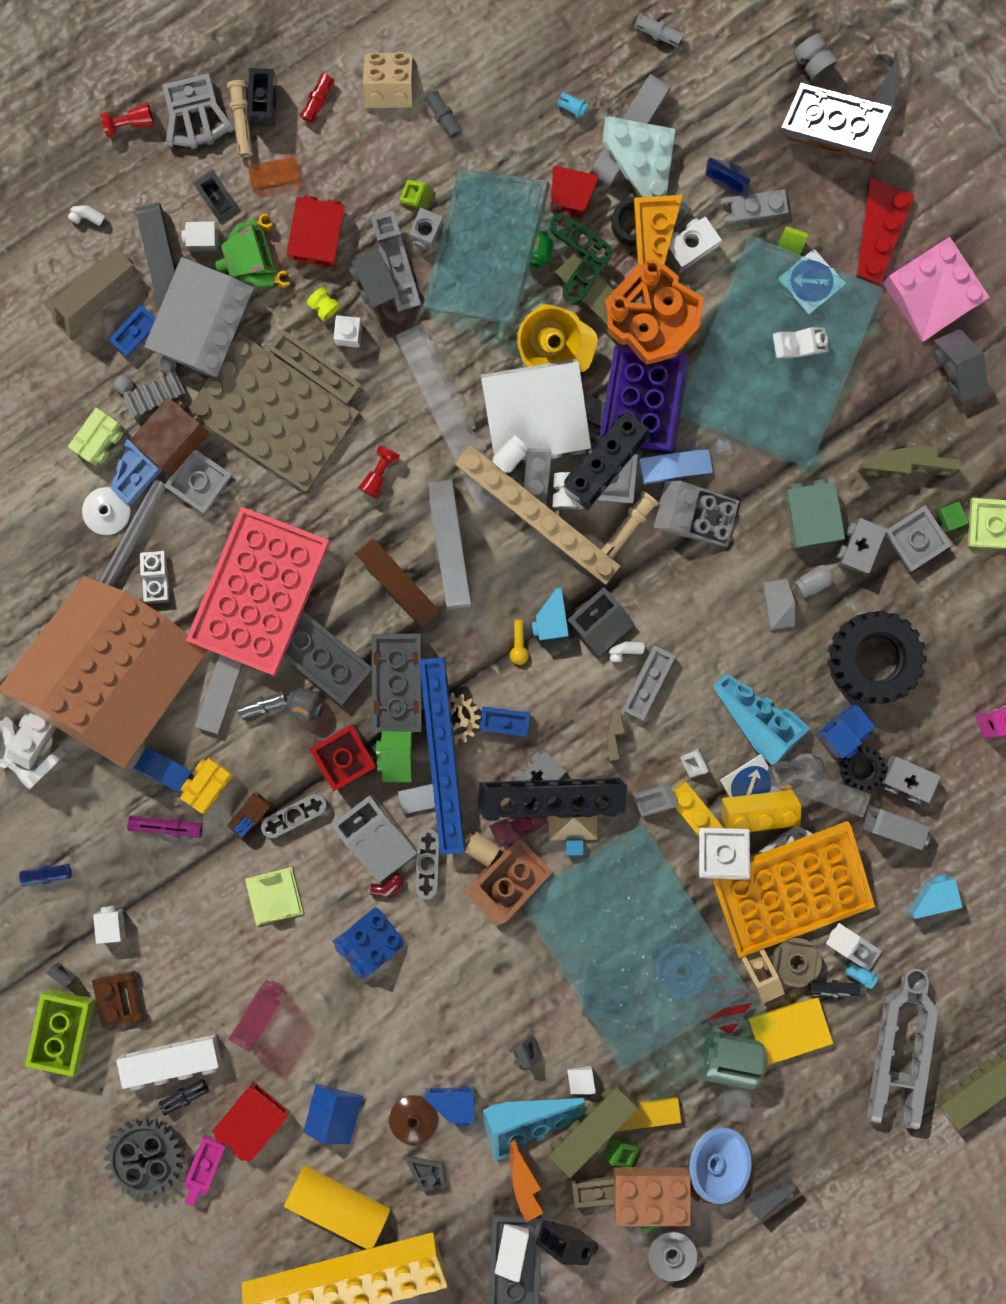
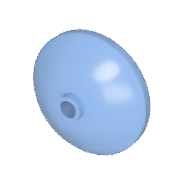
(729, 1165)

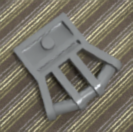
(188, 97)

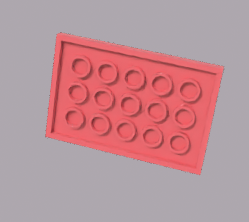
(258, 591)

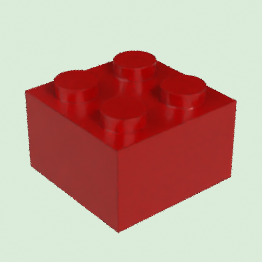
(343, 757)

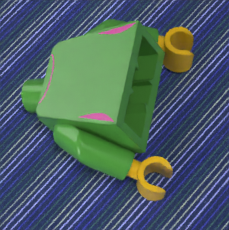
(249, 256)

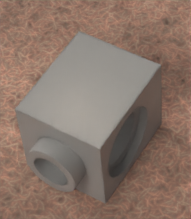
(428, 219)

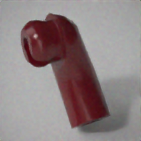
(390, 888)

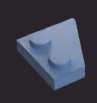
(133, 473)

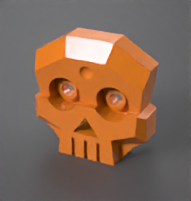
(668, 325)

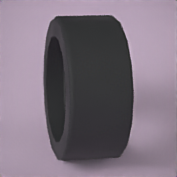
(619, 233)

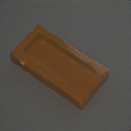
(273, 173)

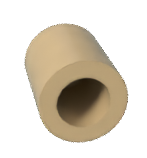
(481, 848)

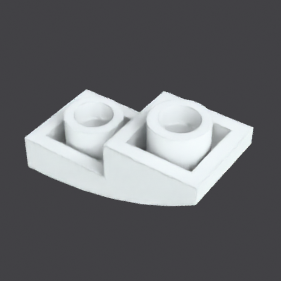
(155, 577)

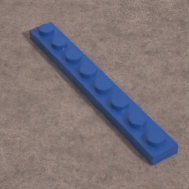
(442, 755)

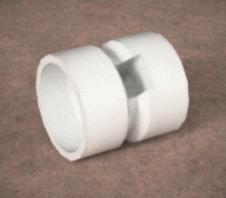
(561, 499)

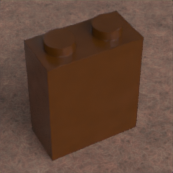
(170, 435)

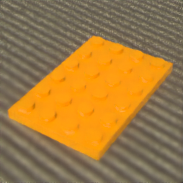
(795, 890)

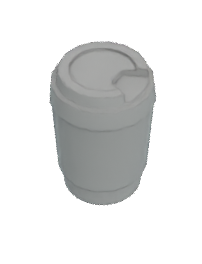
(814, 581)

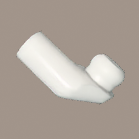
(87, 212)
(625, 648)

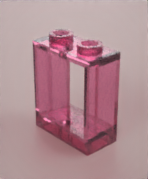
(258, 1015)

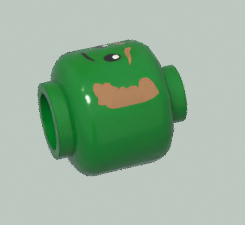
(542, 250)

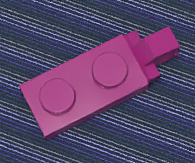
(203, 1168)

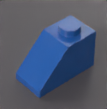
(453, 1104)

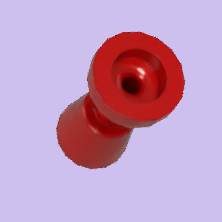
(137, 117)
(374, 480)

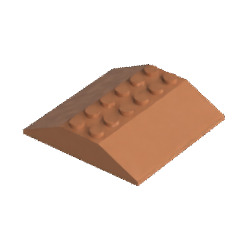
(104, 669)

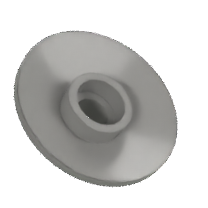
(674, 1267)

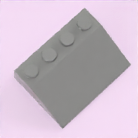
(198, 317)

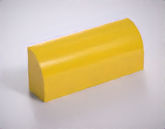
(337, 1207)

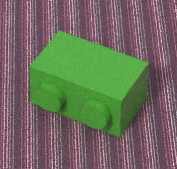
(395, 757)

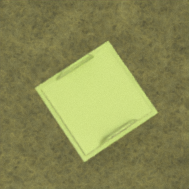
(274, 896)

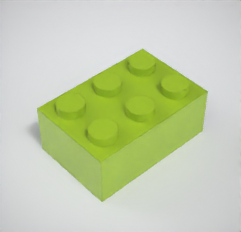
(60, 1032)

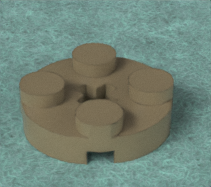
(803, 973)

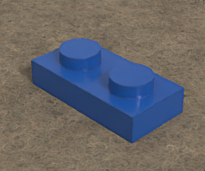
(133, 331)
(504, 721)

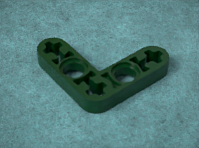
(589, 260)

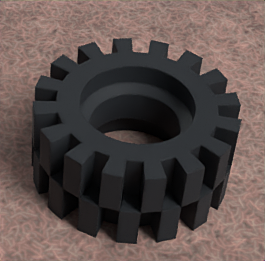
(875, 776)

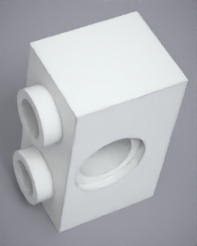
(706, 240)

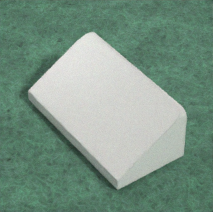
(512, 1252)

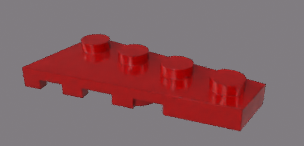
(883, 220)

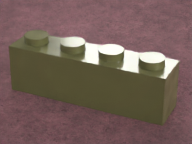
(595, 298)
(975, 1092)
(594, 1129)

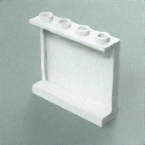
(539, 407)

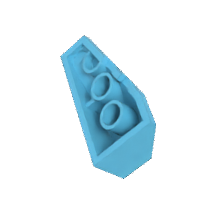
(764, 725)
(527, 1121)

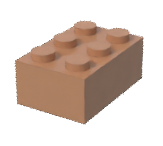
(651, 1196)

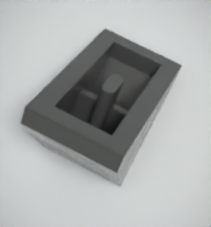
(215, 194)

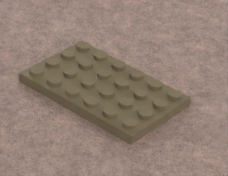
(273, 413)

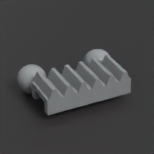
(151, 396)

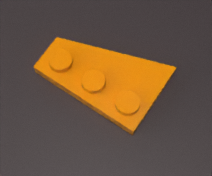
(654, 226)

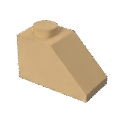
(763, 976)

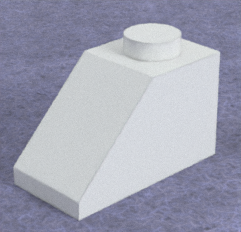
(853, 947)

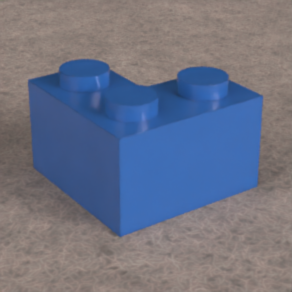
(846, 732)

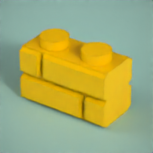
(206, 785)

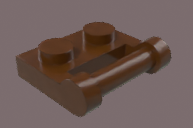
(110, 999)

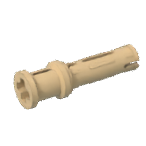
(238, 106)
(636, 515)

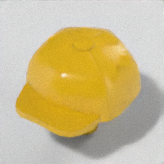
(555, 336)

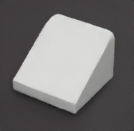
(581, 1080)

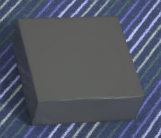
(61, 975)

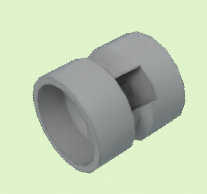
(815, 57)

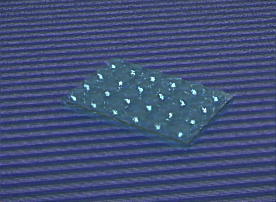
(486, 246)

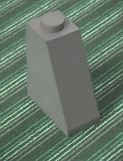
(896, 828)

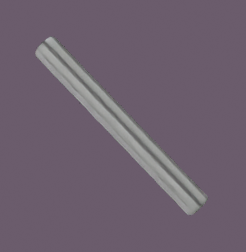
(133, 533)

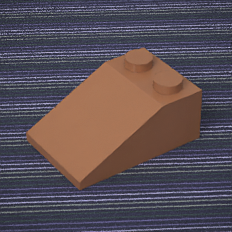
(507, 882)

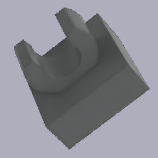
(526, 1051)

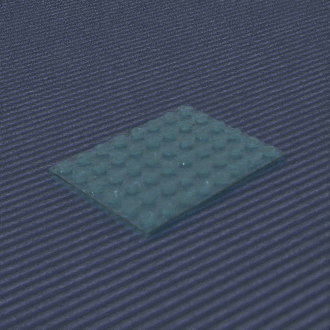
(769, 399)
(633, 947)

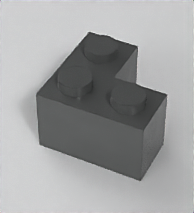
(374, 278)
(963, 364)

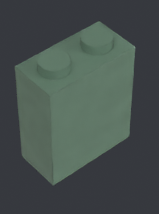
(813, 514)

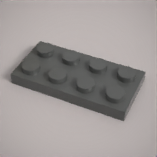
(325, 659)
(527, 1289)

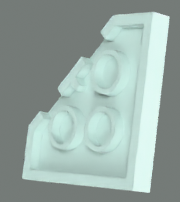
(641, 153)

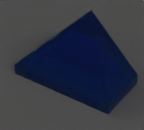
(729, 175)

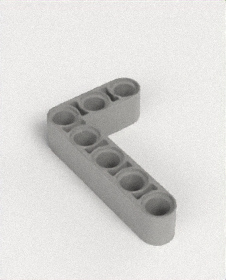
(449, 544)

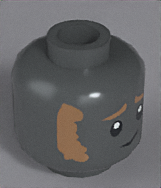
(304, 704)

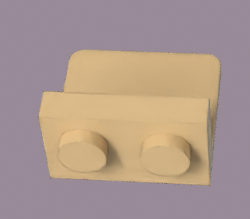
(387, 80)

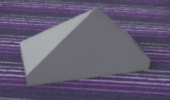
(779, 604)

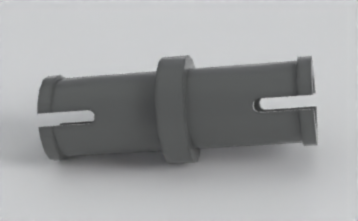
(443, 114)
(262, 705)

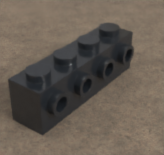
(606, 460)

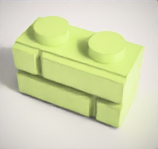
(96, 437)

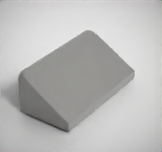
(416, 798)

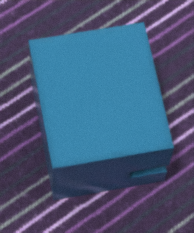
(574, 847)

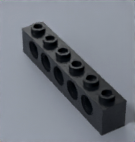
(492, 793)

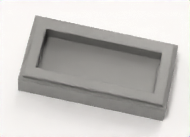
(655, 799)

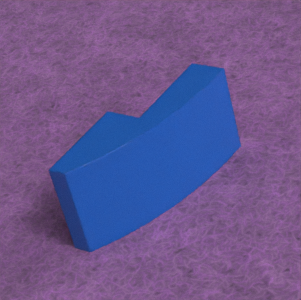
(162, 769)

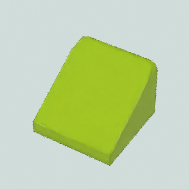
(416, 195)
(793, 240)

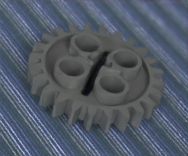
(150, 1178)

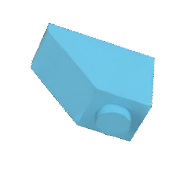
(551, 618)
(936, 897)

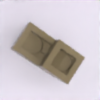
(614, 727)

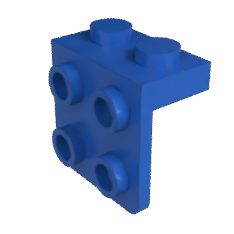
(368, 943)

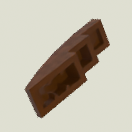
(397, 582)

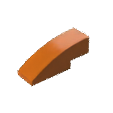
(524, 1183)

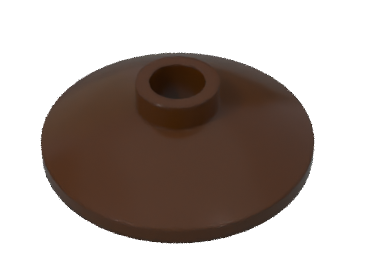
(419, 1109)

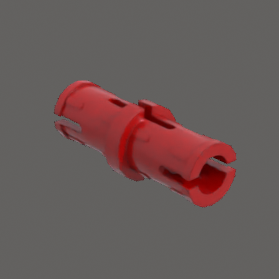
(317, 98)

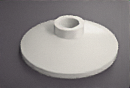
(113, 520)

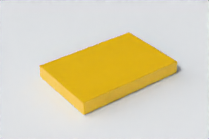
(791, 1029)

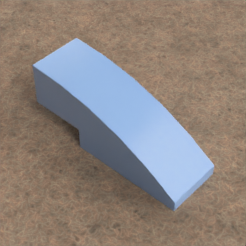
(675, 466)

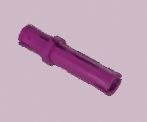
(176, 828)

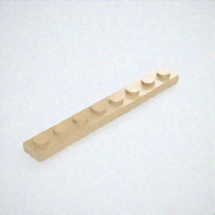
(537, 514)

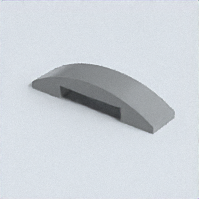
(395, 259)

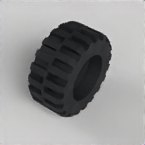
(908, 651)

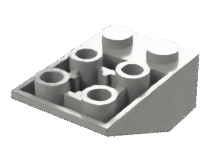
(696, 513)
(374, 838)

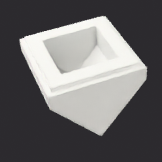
(695, 763)

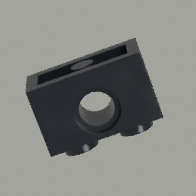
(262, 97)

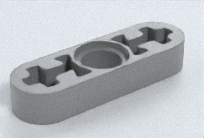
(275, 817)
(432, 881)

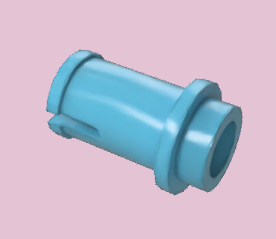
(573, 105)
(862, 975)

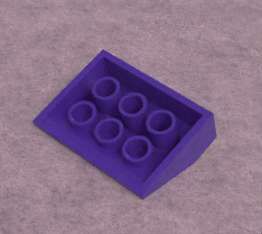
(649, 394)

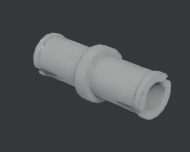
(658, 30)

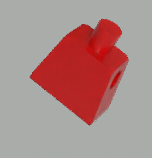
(571, 192)

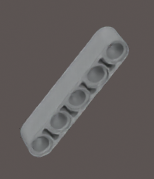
(641, 110)

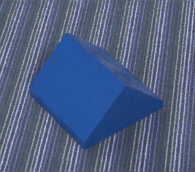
(332, 1115)

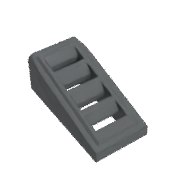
(768, 1199)

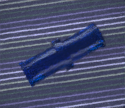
(45, 874)

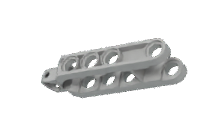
(913, 990)

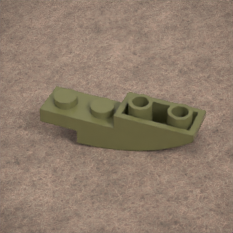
(900, 461)

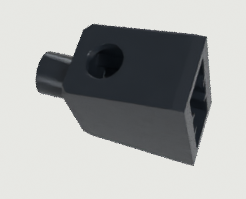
(576, 1247)

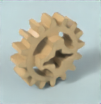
(470, 724)

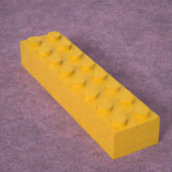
(362, 1277)

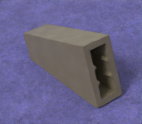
(91, 292)

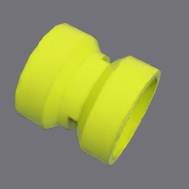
(323, 304)

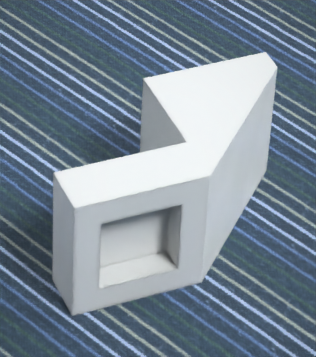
(801, 343)

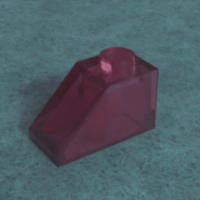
(508, 830)

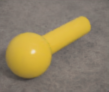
(519, 654)

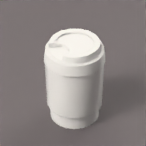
(510, 454)

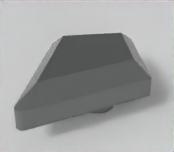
(427, 1173)

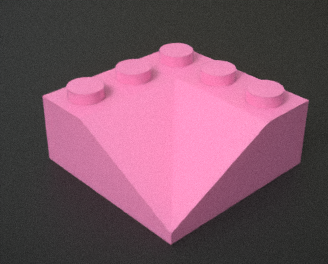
(935, 289)

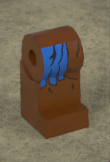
(249, 814)

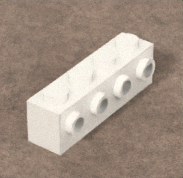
(29, 740)

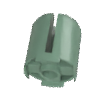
(734, 1060)

